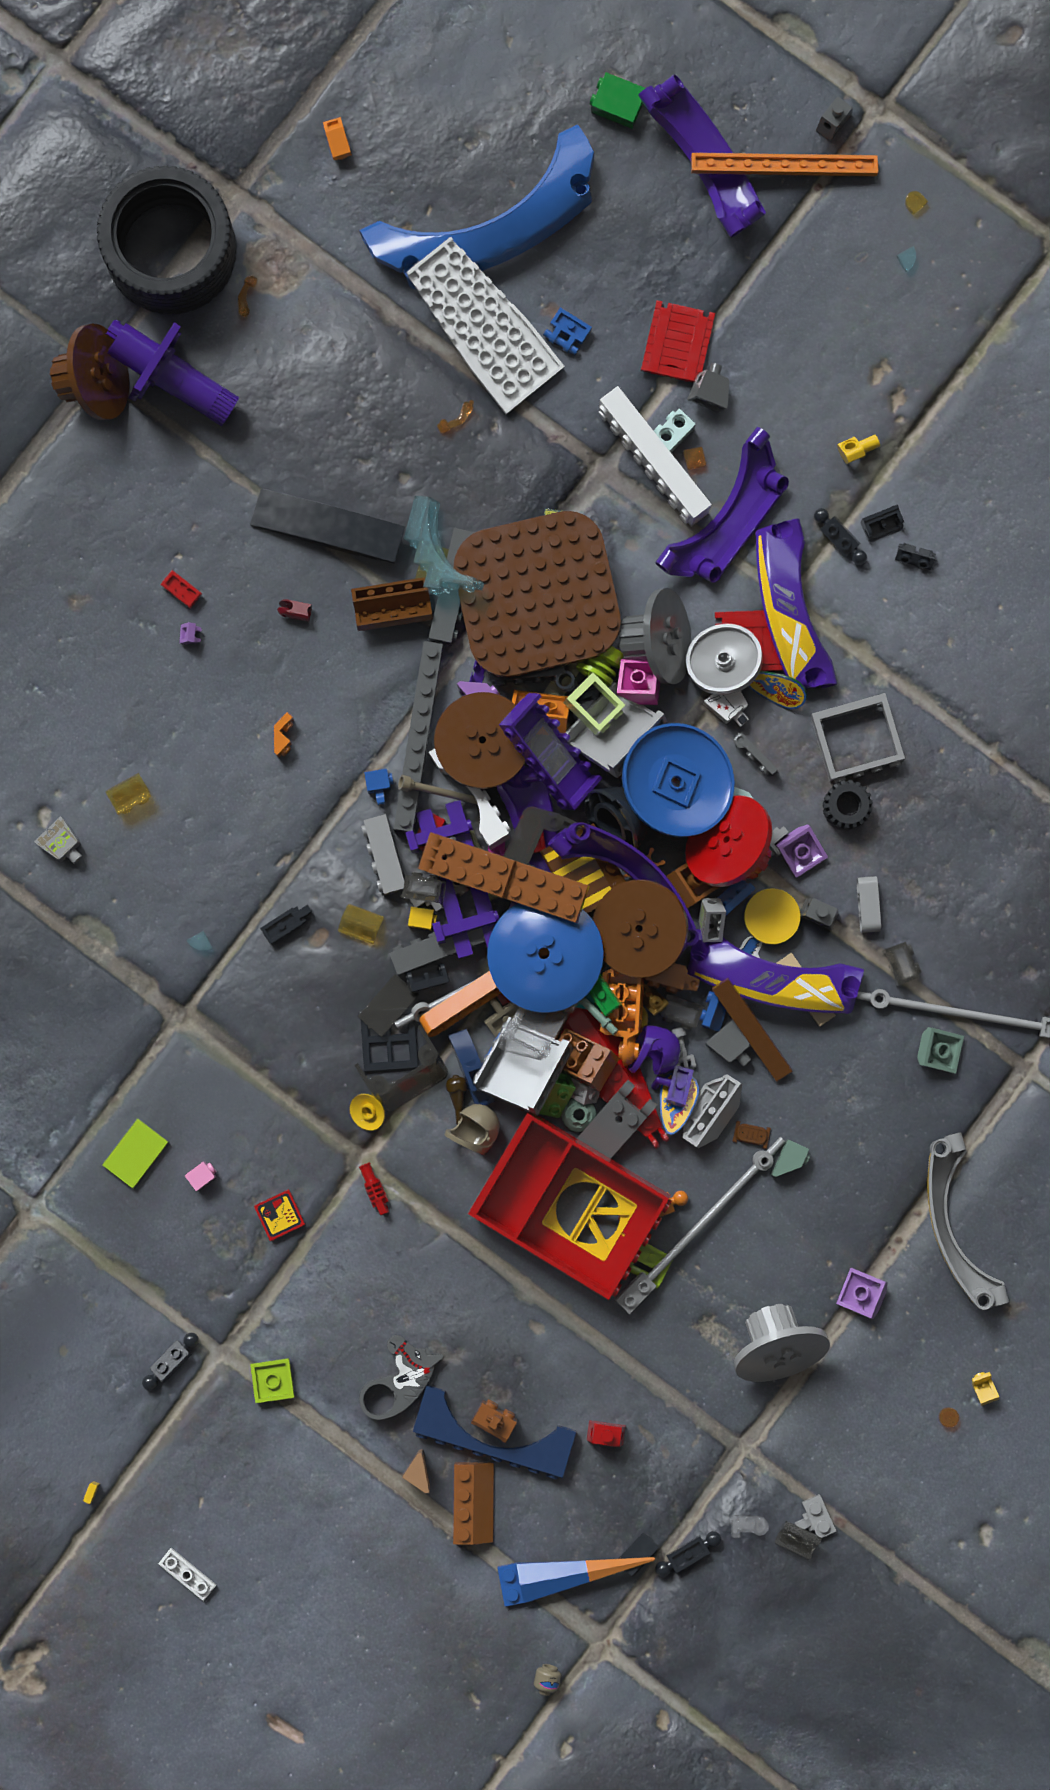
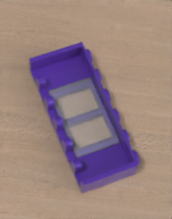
(549, 752)

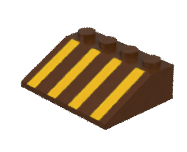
(590, 871)

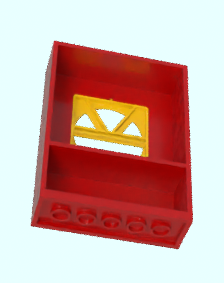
(524, 1197)

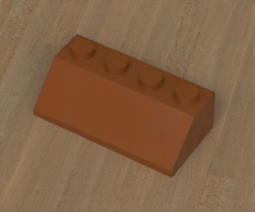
(473, 1502)

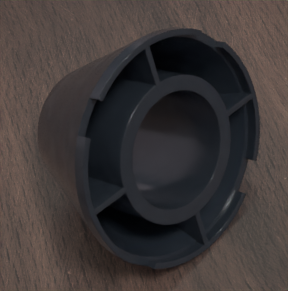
(613, 814)

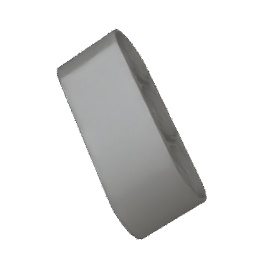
(868, 904)

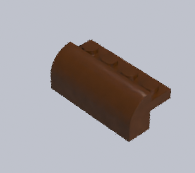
(391, 604)

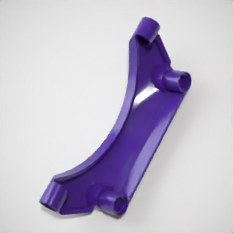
(749, 502)

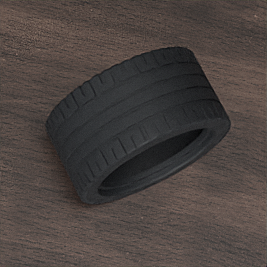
(154, 188)

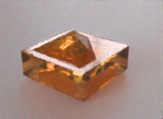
(694, 458)

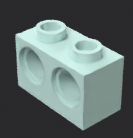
(677, 434)

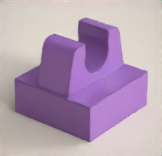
(187, 633)

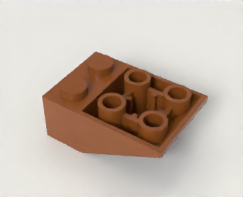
(588, 1061)

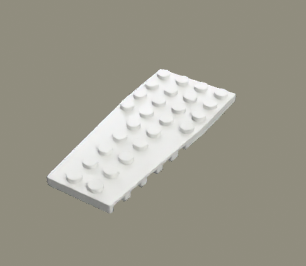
(484, 326)

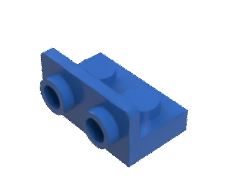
(735, 895)

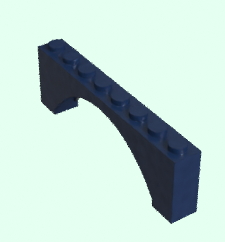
(545, 1455)

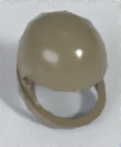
(476, 1129)

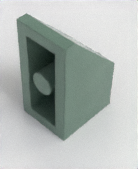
(790, 1158)

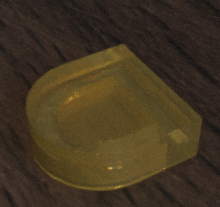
(915, 201)

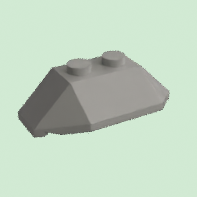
(713, 1110)

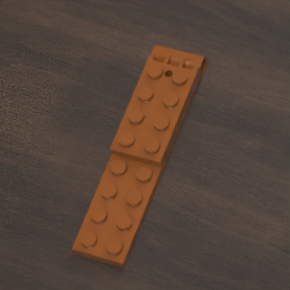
(503, 877)

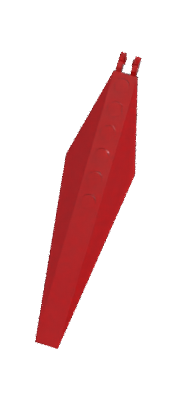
(588, 1026)

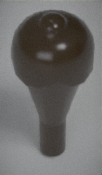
(457, 1087)

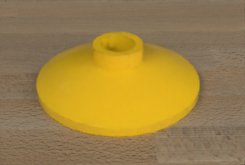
(363, 1116)

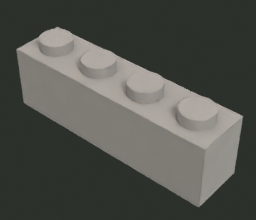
(384, 854)

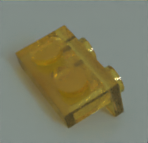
(128, 794)

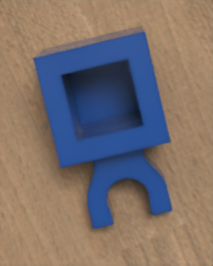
(377, 782)

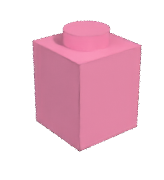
(201, 1175)

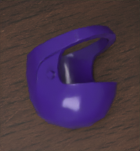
(660, 1046)

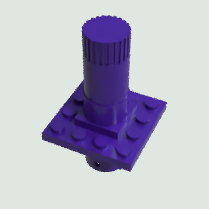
(169, 372)

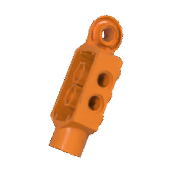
(629, 1015)

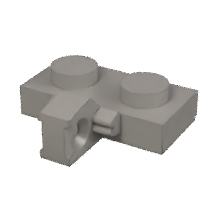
(816, 1517)

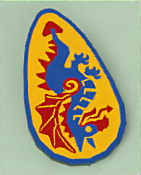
(780, 689)
(674, 1116)

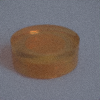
(948, 1417)

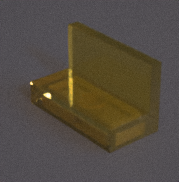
(360, 923)

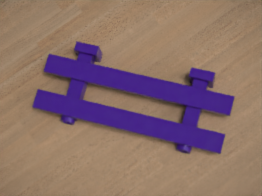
(457, 926)

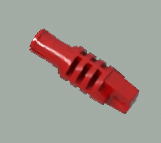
(374, 1189)

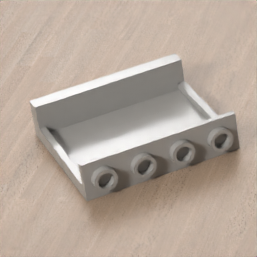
(612, 746)

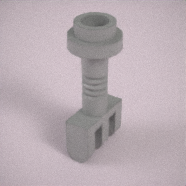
(684, 1058)

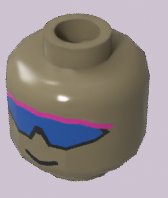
(547, 1679)

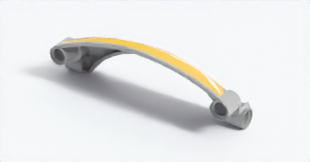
(968, 1276)

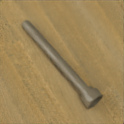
(406, 783)

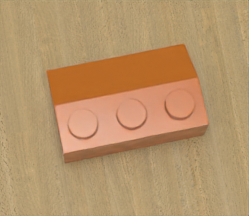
(557, 708)

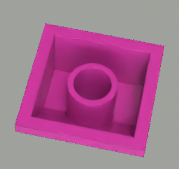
(638, 682)

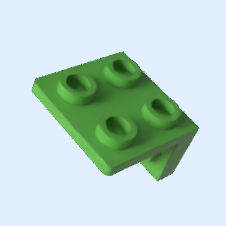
(558, 1096)

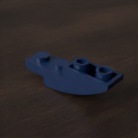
(469, 1064)

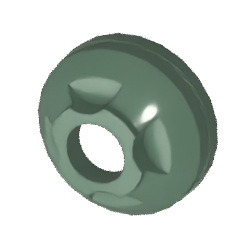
(573, 1124)

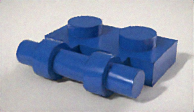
(570, 326)

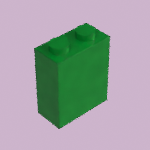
(617, 100)

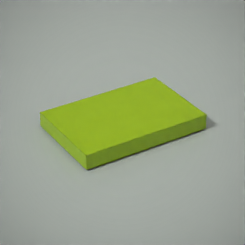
(135, 1153)

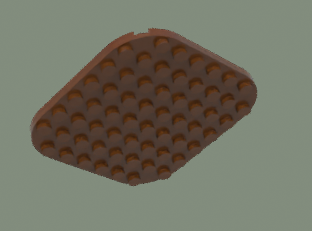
(542, 596)

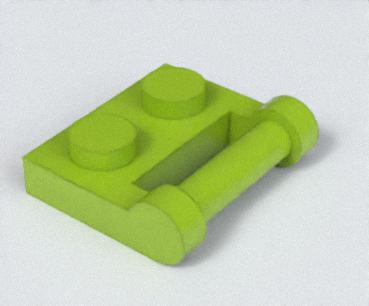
(651, 1257)

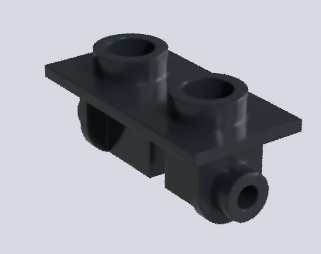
(922, 559)

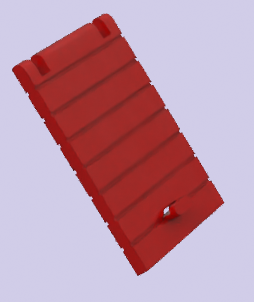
(677, 340)
(756, 623)

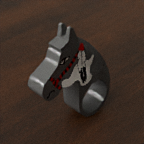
(413, 1374)

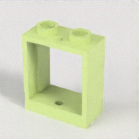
(571, 703)

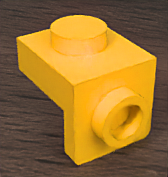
(984, 1388)

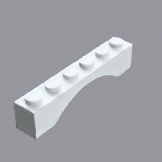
(491, 827)

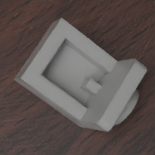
(777, 834)

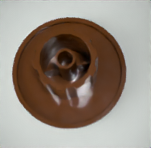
(91, 374)
(459, 740)
(641, 928)

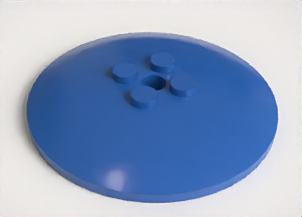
(703, 775)
(550, 982)

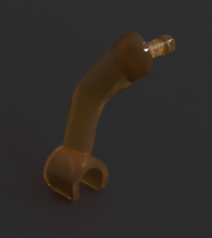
(243, 306)
(467, 408)

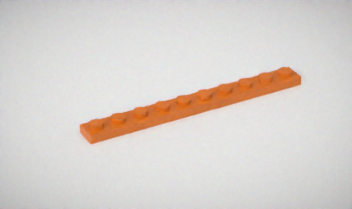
(784, 164)

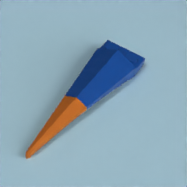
(534, 1580)

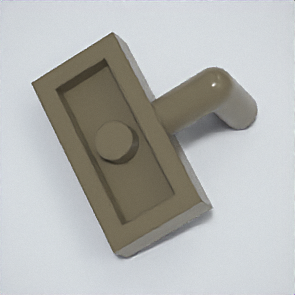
(501, 1016)

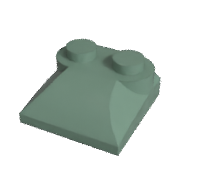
(940, 1050)

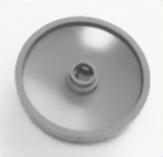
(724, 659)

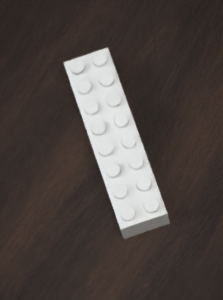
(654, 457)

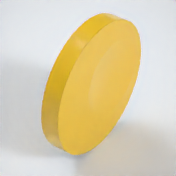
(772, 916)

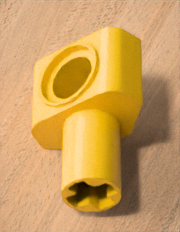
(853, 449)

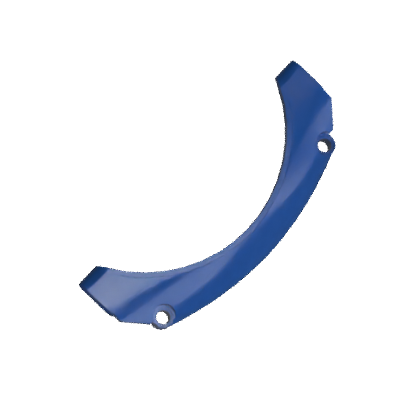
(546, 209)

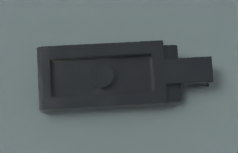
(285, 923)

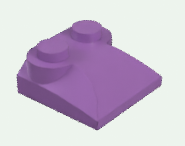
(801, 850)
(862, 1293)

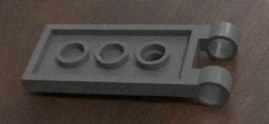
(605, 1132)

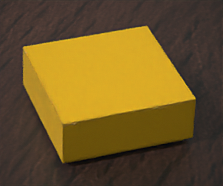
(91, 1492)

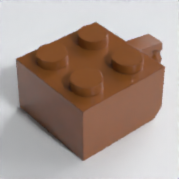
(673, 979)
(494, 1420)

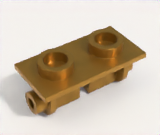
(653, 1000)

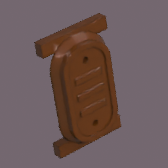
(751, 1134)

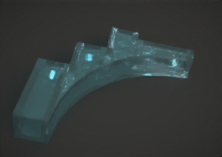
(423, 535)

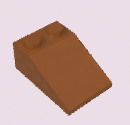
(689, 886)

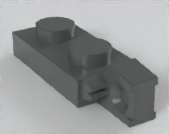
(754, 754)

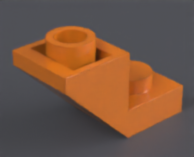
(337, 138)
(281, 743)

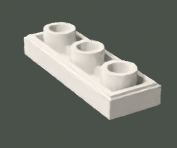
(197, 1582)

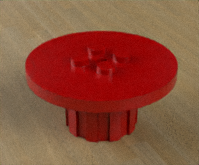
(734, 847)

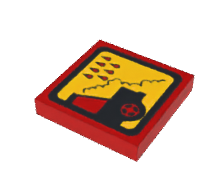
(279, 1215)

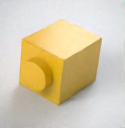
(421, 918)

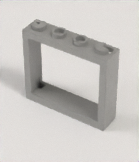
(857, 771)

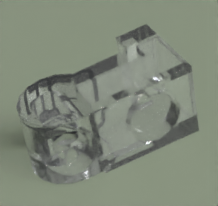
(748, 1524)

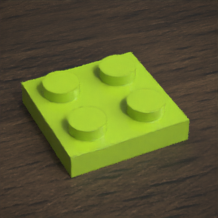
(272, 1380)

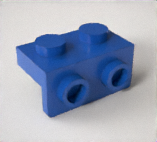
(714, 1014)

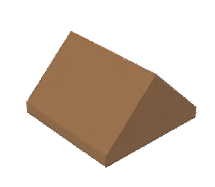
(417, 1473)

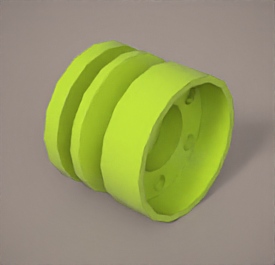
(602, 665)

